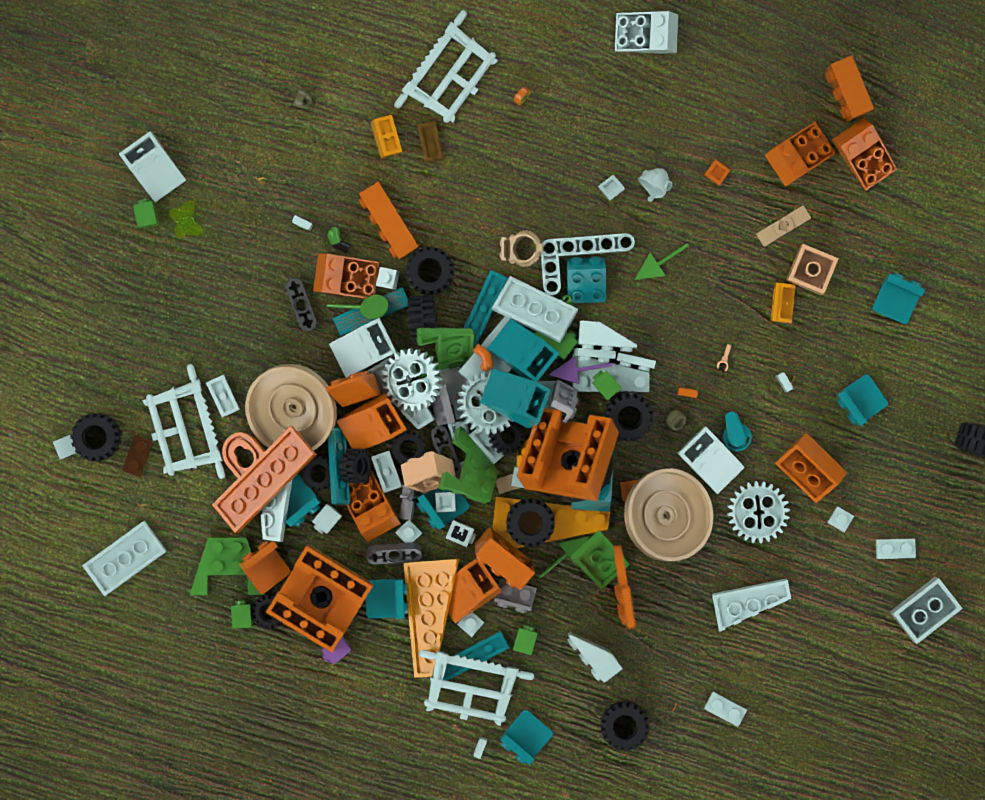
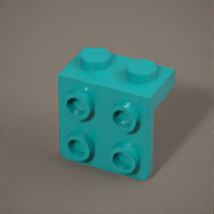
(586, 279)
(897, 298)
(861, 400)
(301, 502)
(427, 503)
(387, 599)
(526, 737)

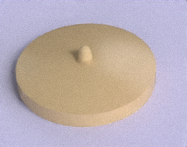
(287, 398)
(668, 515)

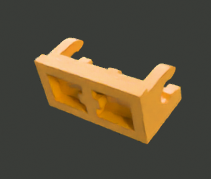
(386, 136)
(782, 302)

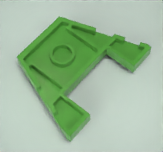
(452, 346)
(477, 474)
(222, 558)

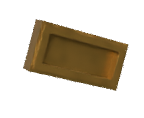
(430, 141)

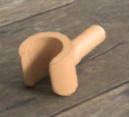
(725, 357)

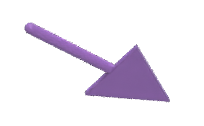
(569, 370)

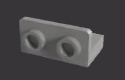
(564, 399)
(443, 408)
(514, 597)

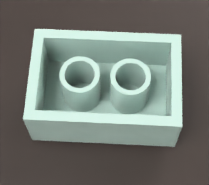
(926, 610)

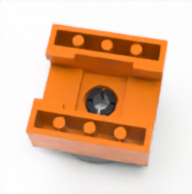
(557, 446)
(298, 601)

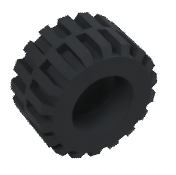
(418, 258)
(421, 314)
(630, 399)
(81, 429)
(971, 439)
(520, 536)
(631, 741)

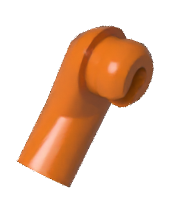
(486, 356)

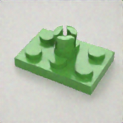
(597, 559)

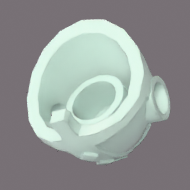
(655, 182)

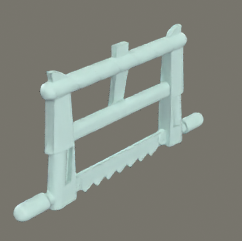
(471, 46)
(172, 395)
(437, 683)

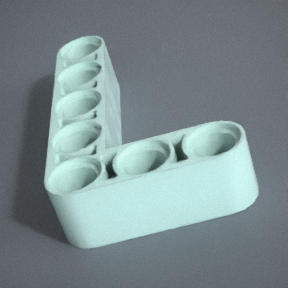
(578, 250)

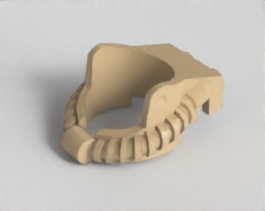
(509, 246)

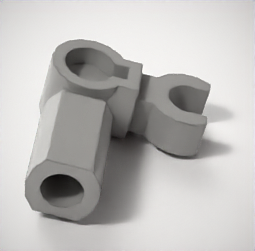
(408, 503)

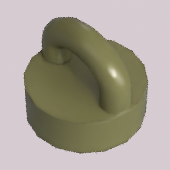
(298, 100)
(675, 420)

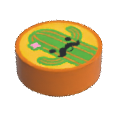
(522, 95)

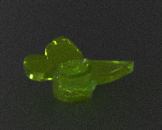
(185, 220)

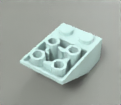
(646, 32)
(152, 166)
(598, 334)
(363, 347)
(711, 459)
(600, 658)

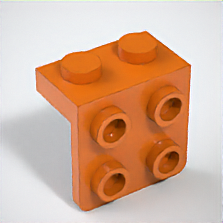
(264, 567)

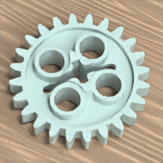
(406, 362)
(475, 414)
(740, 513)

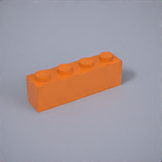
(388, 220)

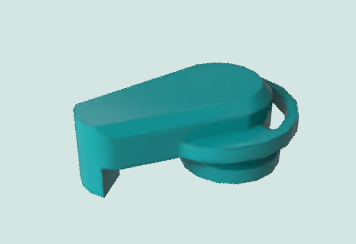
(735, 433)

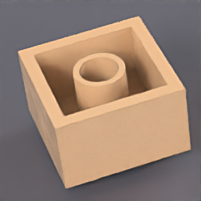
(812, 269)
(425, 472)

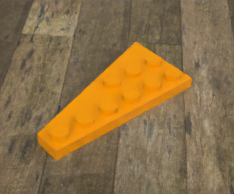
(567, 521)
(428, 600)

